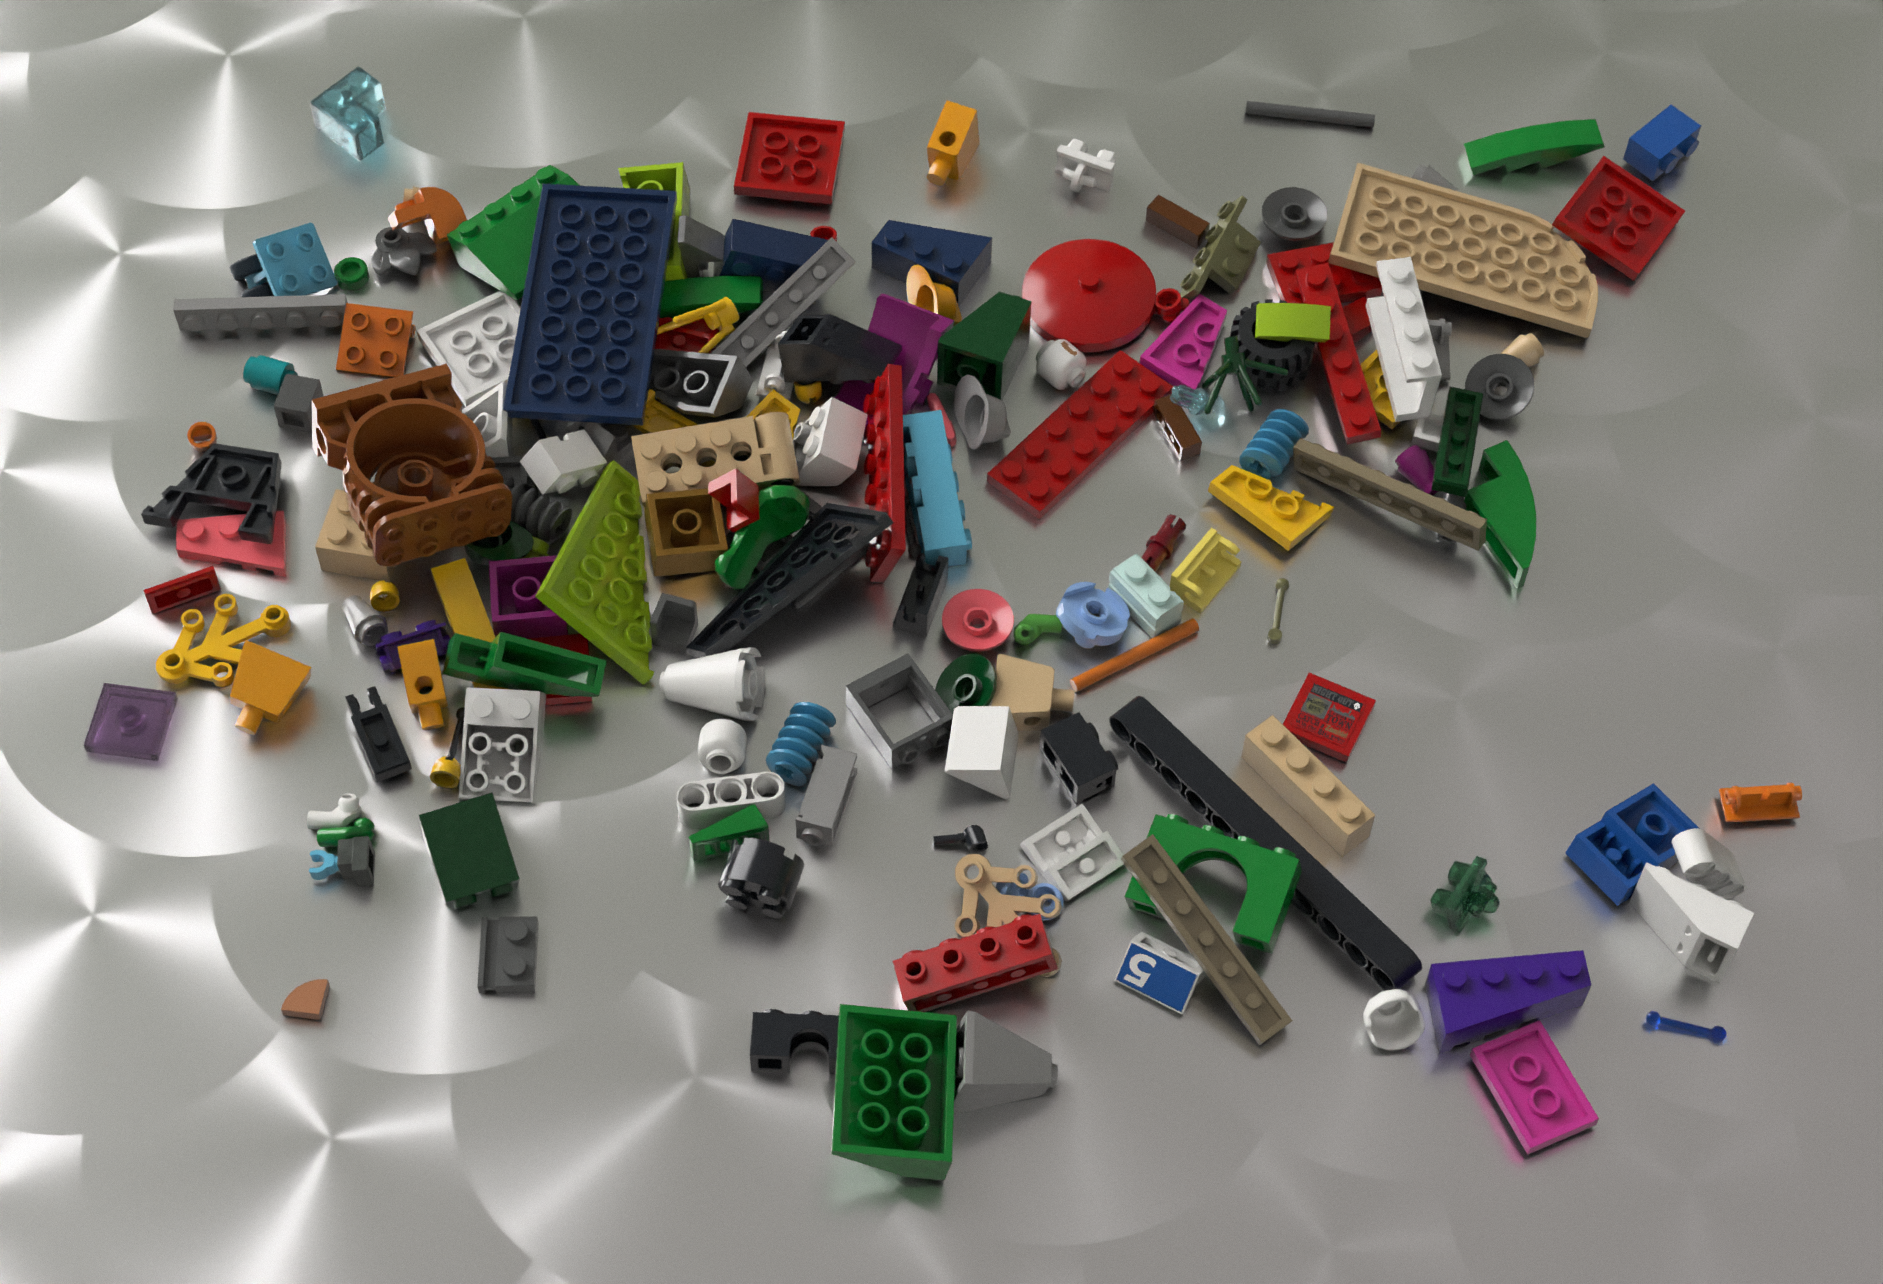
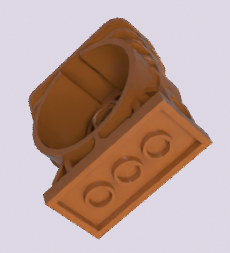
(429, 464)

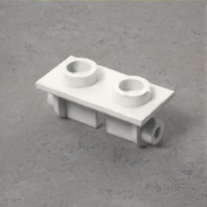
(772, 373)

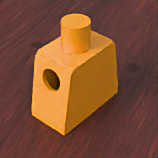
(952, 143)
(422, 669)
(265, 686)

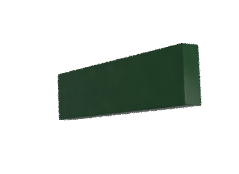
(1457, 441)

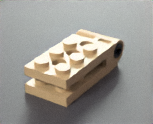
(764, 440)

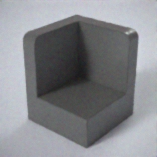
(294, 402)
(673, 623)

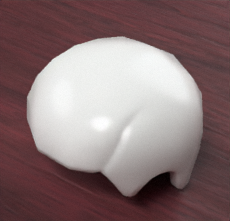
(1393, 1020)

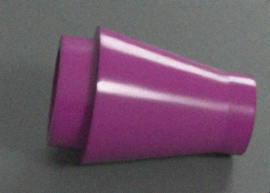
(1417, 468)

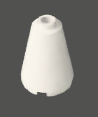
(718, 683)

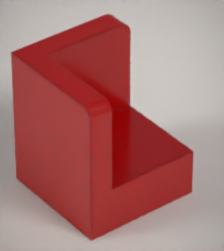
(739, 497)

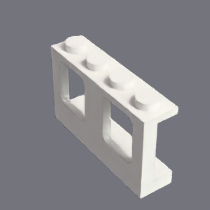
(1404, 341)

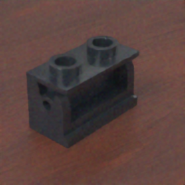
(1078, 757)

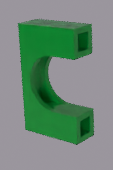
(1269, 876)

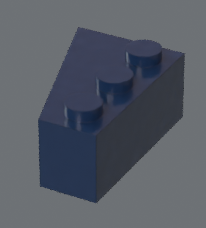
(764, 253)
(947, 255)

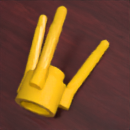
(717, 316)

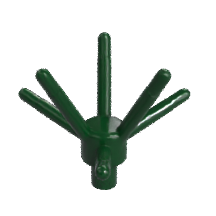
(1236, 364)

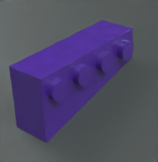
(1502, 993)

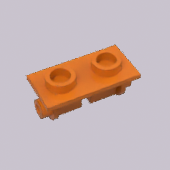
(1760, 802)

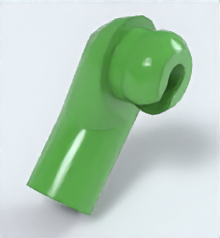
(1034, 625)

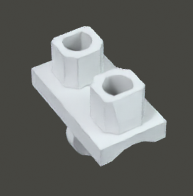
(1084, 168)

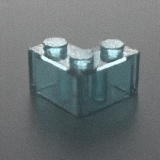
(350, 112)

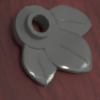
(400, 250)

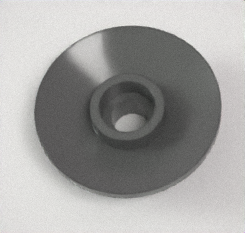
(1294, 213)
(1506, 372)

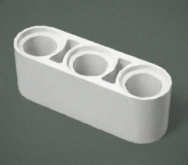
(714, 792)
(1708, 863)

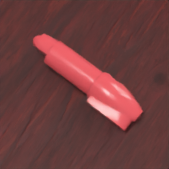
(935, 404)

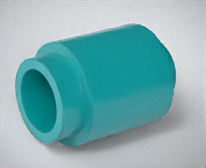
(267, 373)

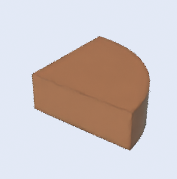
(307, 1000)

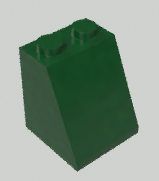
(986, 345)
(469, 850)

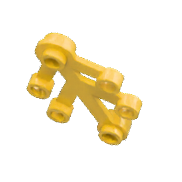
(216, 643)

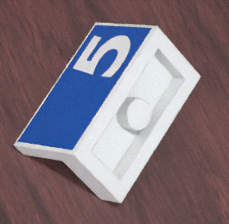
(1159, 972)

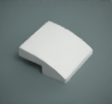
(1073, 852)

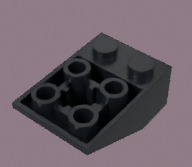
(833, 351)

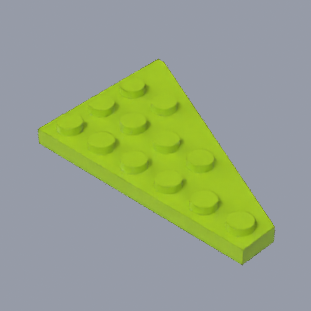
(602, 574)

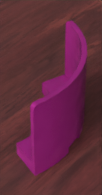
(919, 334)

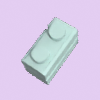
(1146, 595)

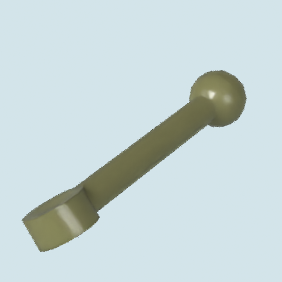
(1274, 634)

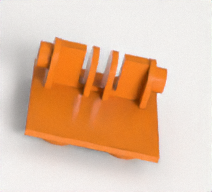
(375, 340)

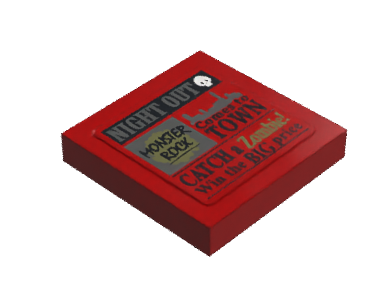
(1328, 717)

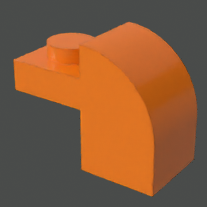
(435, 207)

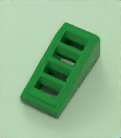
(719, 836)

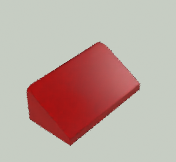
(182, 589)

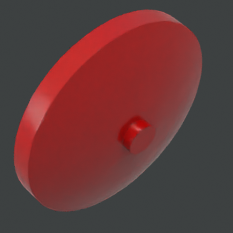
(1090, 294)

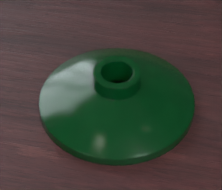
(967, 682)

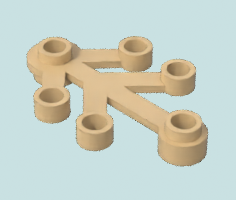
(1001, 907)

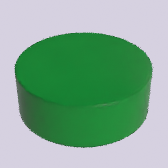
(351, 273)

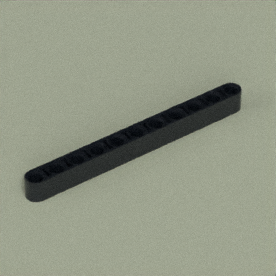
(1234, 812)

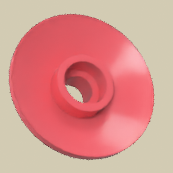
(980, 608)

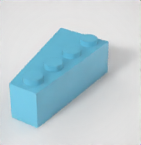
(934, 489)

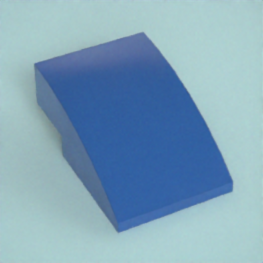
(1626, 839)

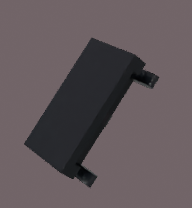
(922, 596)

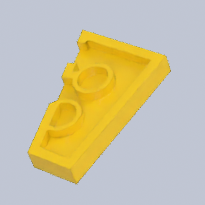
(1276, 513)

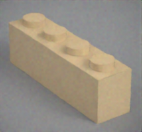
(1307, 786)

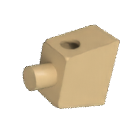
(1029, 692)

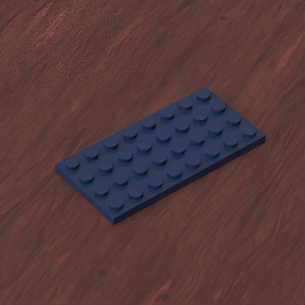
(591, 305)

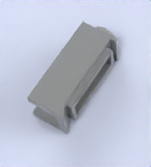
(826, 796)

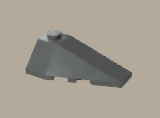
(699, 382)

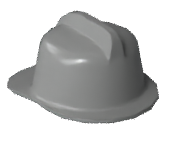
(979, 414)

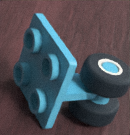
(286, 265)

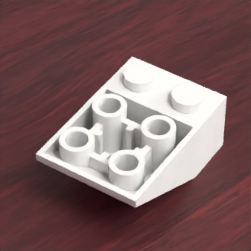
(501, 743)
(1691, 920)

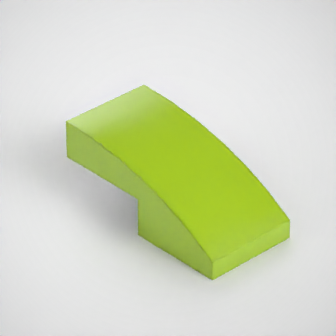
(1292, 321)

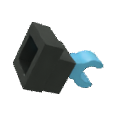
(354, 861)

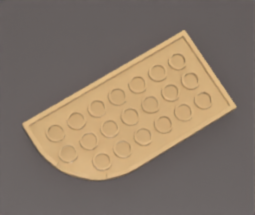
(1466, 249)

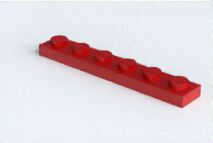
(1340, 358)

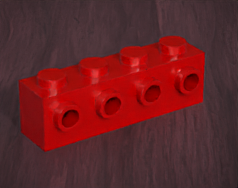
(975, 964)

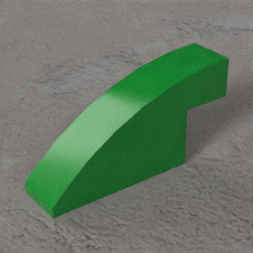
(1509, 510)
(524, 665)

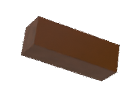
(1177, 221)
(1177, 428)

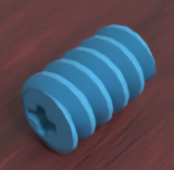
(1273, 444)
(799, 742)

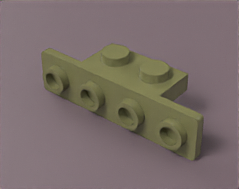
(1225, 254)

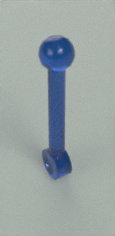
(1716, 1034)

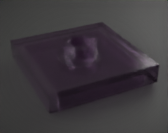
(130, 722)

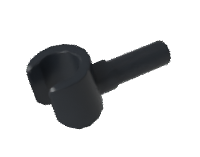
(972, 836)

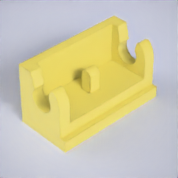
(1205, 571)

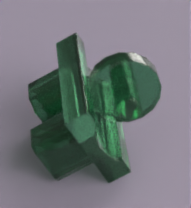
(1471, 897)

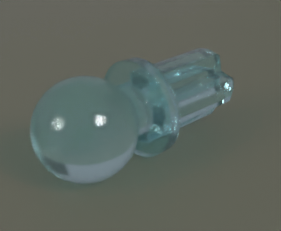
(1196, 400)

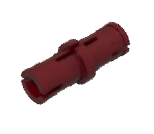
(1161, 545)

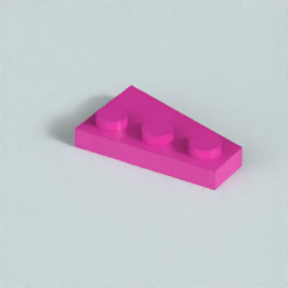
(1187, 344)

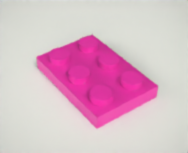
(1534, 1087)

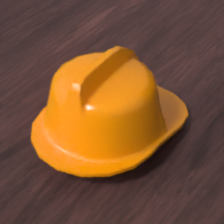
(931, 295)

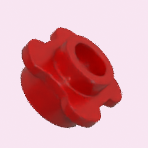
(1169, 304)

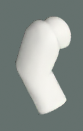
(340, 817)

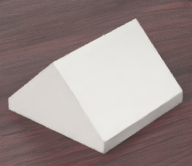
(493, 421)
(983, 748)

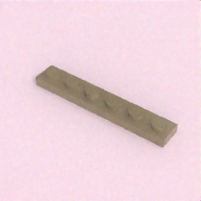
(1390, 494)
(1206, 939)

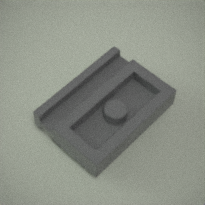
(508, 954)

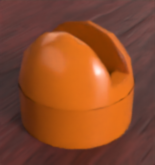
(199, 432)

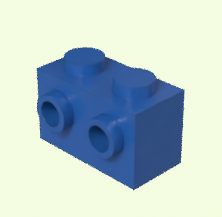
(1662, 143)

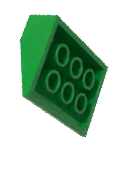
(500, 237)
(895, 1090)

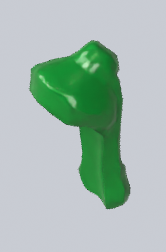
(781, 513)

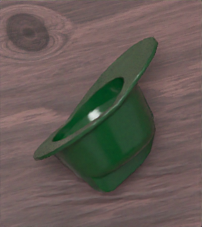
(511, 544)

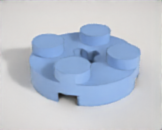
(1088, 628)

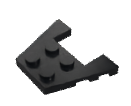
(227, 479)

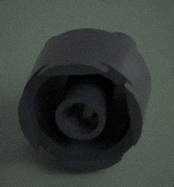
(760, 877)

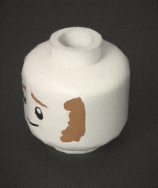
(1061, 364)

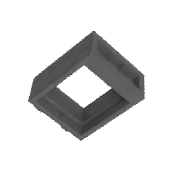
(886, 682)

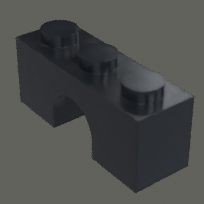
(780, 1034)

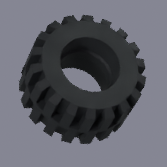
(1294, 356)

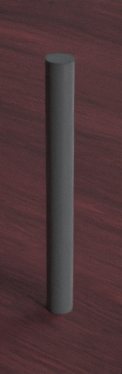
(1310, 114)

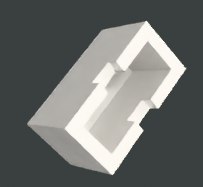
(563, 464)

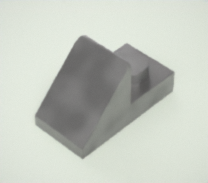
(698, 246)
(612, 440)

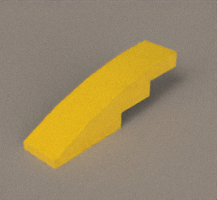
(463, 604)

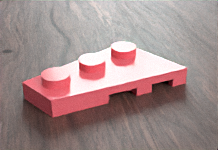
(219, 541)

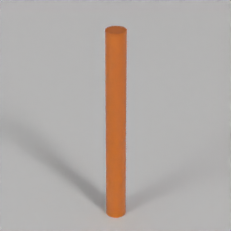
(1134, 655)

